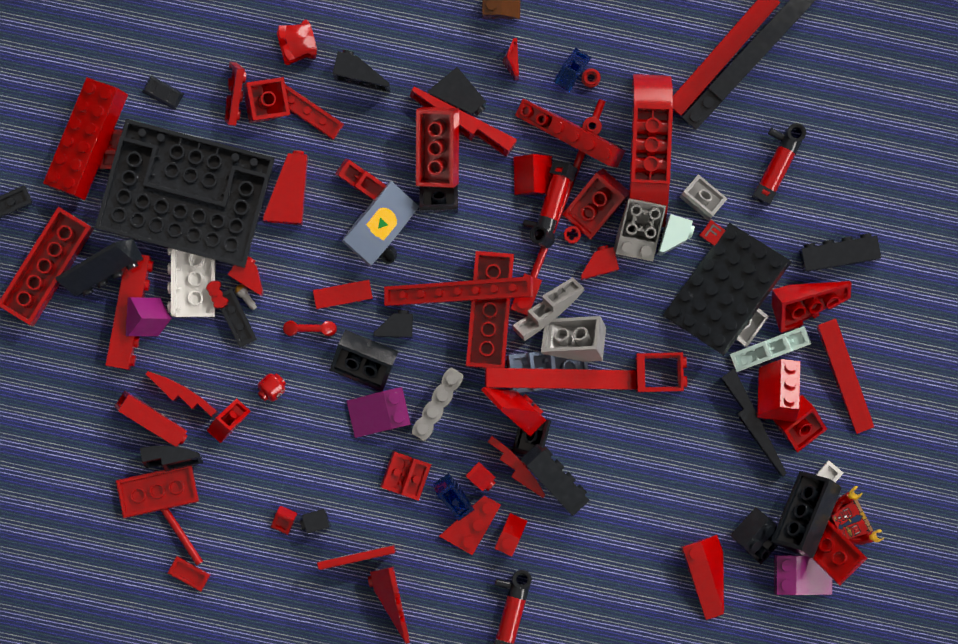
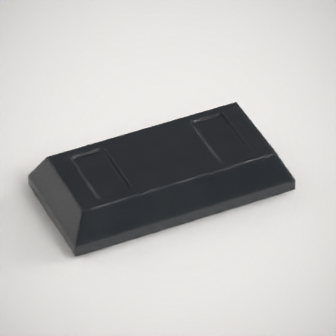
(163, 92)

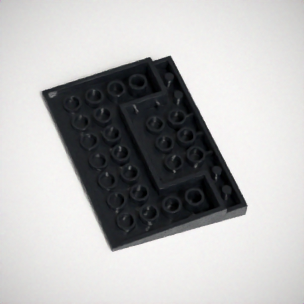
(185, 193)

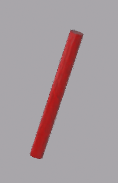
(182, 536)

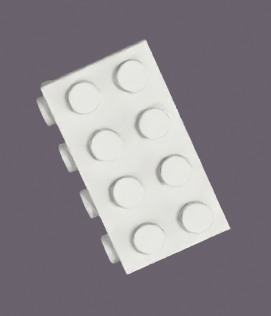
(188, 285)

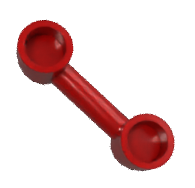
(328, 328)

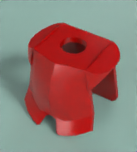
(297, 42)

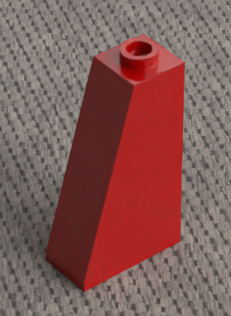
(288, 196)
(151, 419)

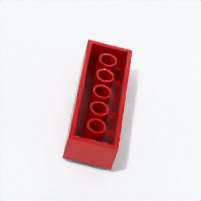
(85, 138)
(48, 258)
(489, 317)

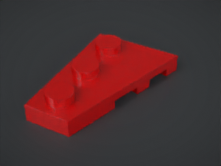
(232, 110)
(471, 529)

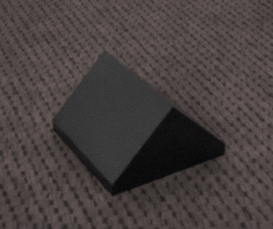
(438, 199)
(524, 443)

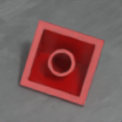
(532, 174)

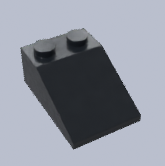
(353, 70)

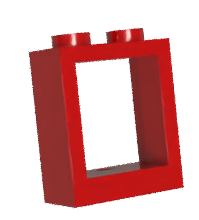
(640, 372)

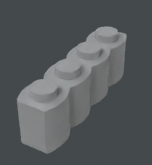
(440, 399)

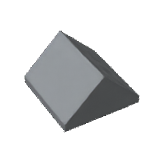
(703, 197)

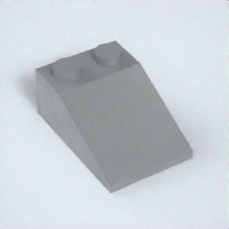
(575, 338)

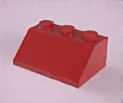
(779, 390)

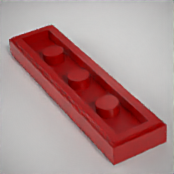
(313, 114)

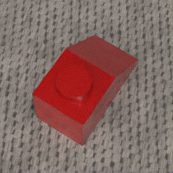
(601, 263)
(248, 276)
(228, 420)
(481, 477)
(510, 534)

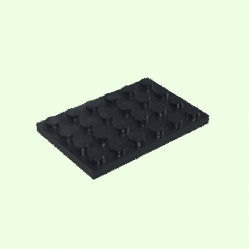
(727, 289)

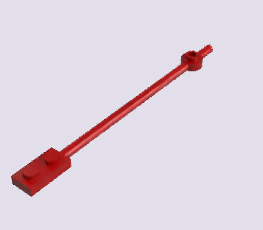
(525, 303)

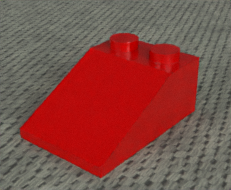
(596, 203)
(517, 408)

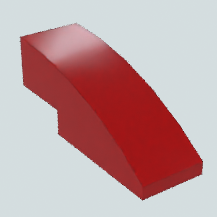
(360, 179)

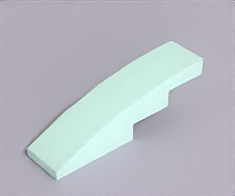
(770, 349)

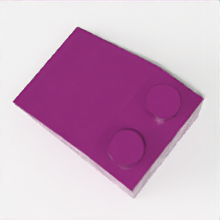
(378, 412)
(800, 576)

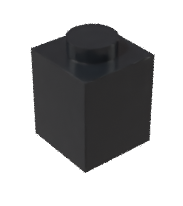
(315, 521)

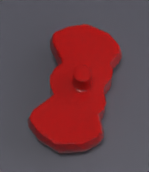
(216, 294)

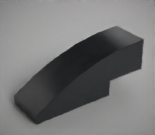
(169, 457)

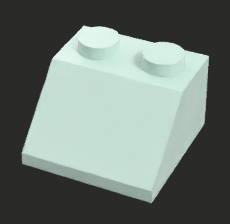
(675, 233)

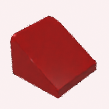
(283, 520)

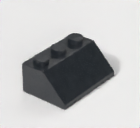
(363, 360)

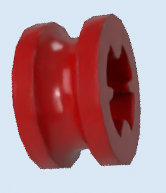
(576, 239)

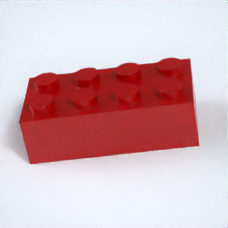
(437, 147)

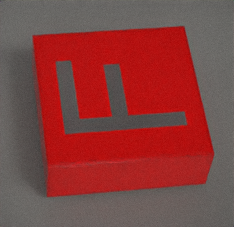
(712, 233)

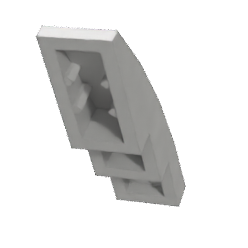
(549, 309)

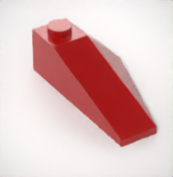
(802, 301)
(706, 570)
(387, 590)

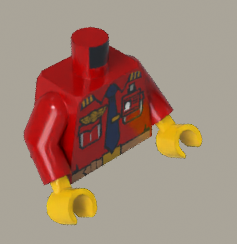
(851, 520)

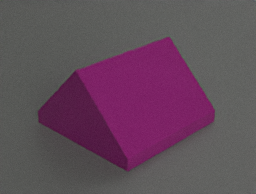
(146, 316)

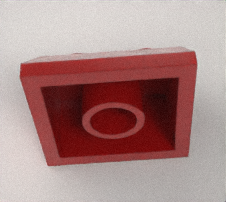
(266, 100)
(805, 429)

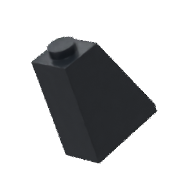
(459, 93)

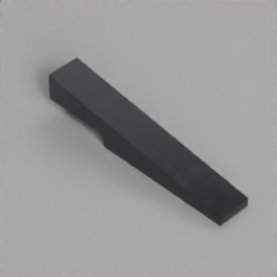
(749, 419)

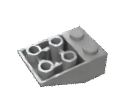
(639, 229)

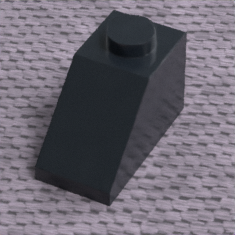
(397, 326)

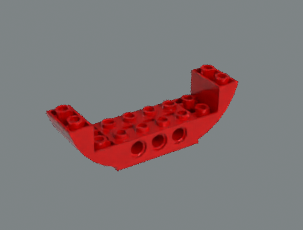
(651, 139)

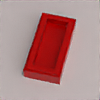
(189, 573)

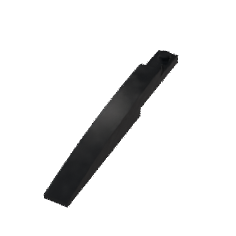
(745, 62)

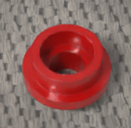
(593, 72)

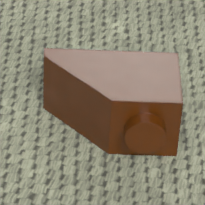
(501, 9)

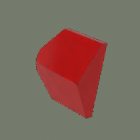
(511, 59)

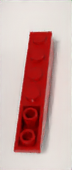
(571, 133)

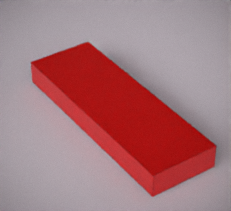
(342, 294)

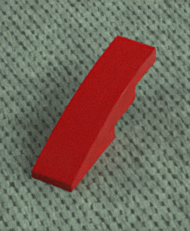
(175, 390)
(521, 472)

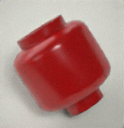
(271, 387)

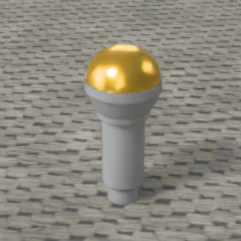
(242, 292)

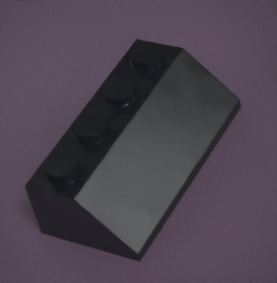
(101, 267)
(806, 514)

